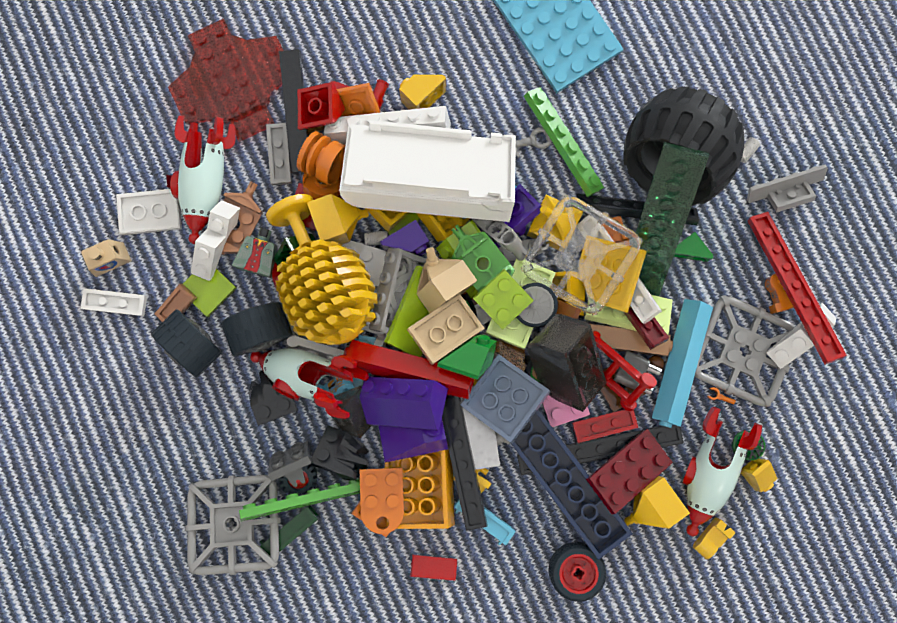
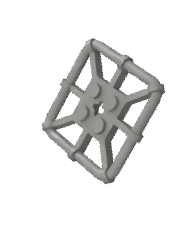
(732, 356)
(222, 535)

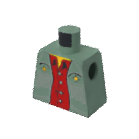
(257, 254)

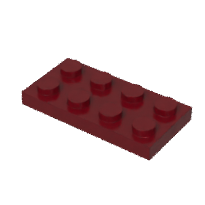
(629, 471)

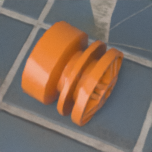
(321, 158)

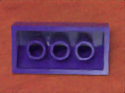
(403, 402)

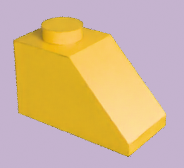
(759, 474)

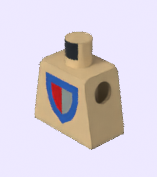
(103, 258)

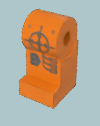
(779, 297)

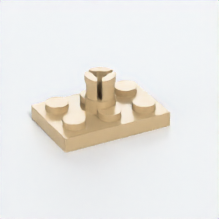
(445, 329)

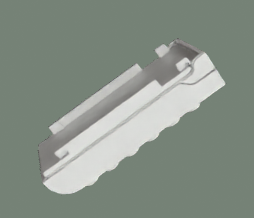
(429, 171)

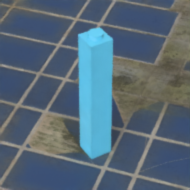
(682, 363)

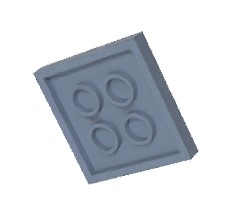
(505, 398)

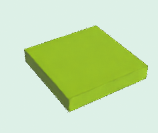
(210, 293)

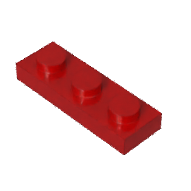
(604, 425)

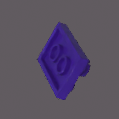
(524, 211)

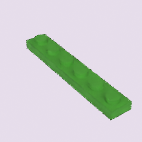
(564, 142)
(295, 501)

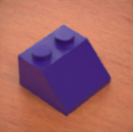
(409, 238)

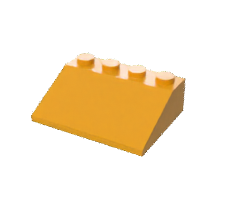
(427, 491)

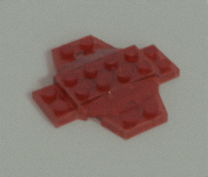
(229, 80)

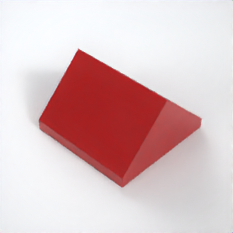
(319, 106)

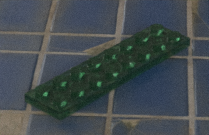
(667, 210)

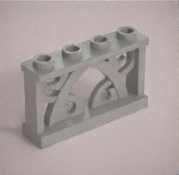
(389, 281)

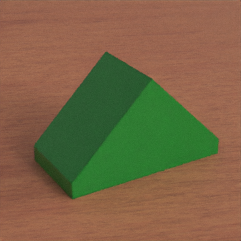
(693, 249)

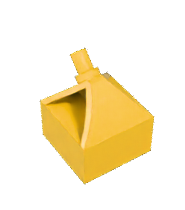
(335, 218)
(562, 225)
(657, 506)

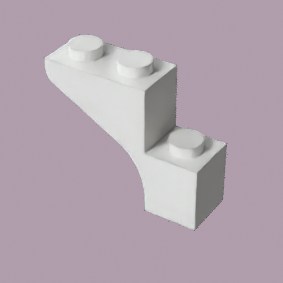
(212, 241)
(795, 342)

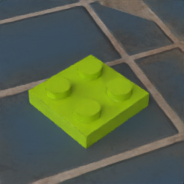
(503, 299)

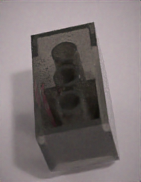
(567, 361)

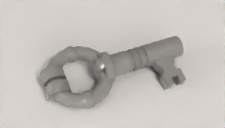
(532, 140)

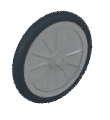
(542, 308)

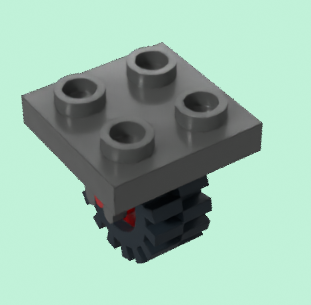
(294, 469)

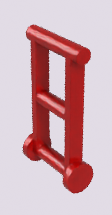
(645, 380)

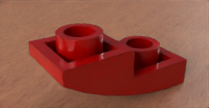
(433, 567)

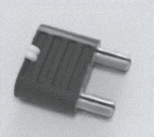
(638, 363)

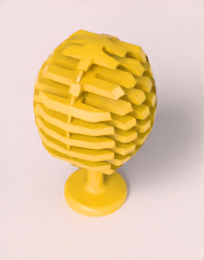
(321, 282)

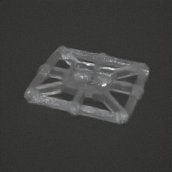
(594, 250)

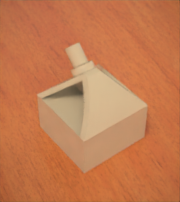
(442, 280)

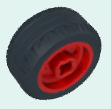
(589, 578)

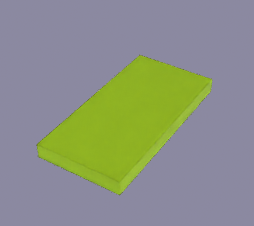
(408, 313)

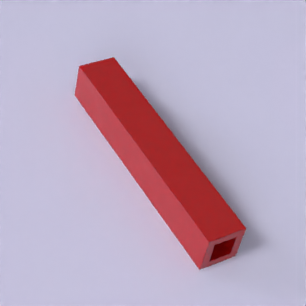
(401, 365)

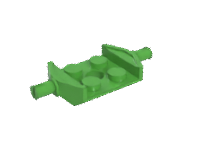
(479, 246)

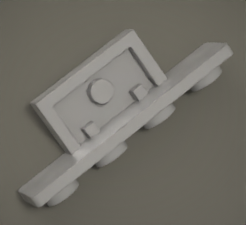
(789, 190)

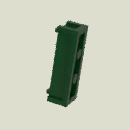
(293, 528)

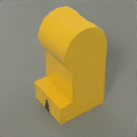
(712, 538)

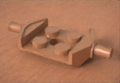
(248, 217)

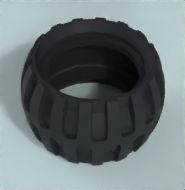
(691, 121)

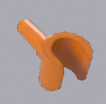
(721, 397)

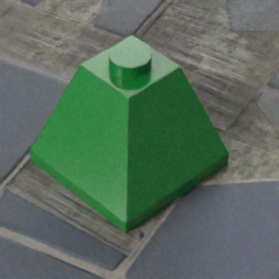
(471, 357)

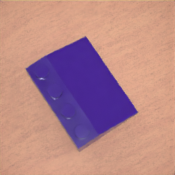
(409, 442)

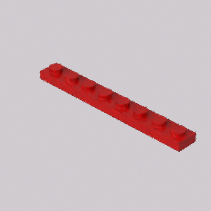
(797, 288)

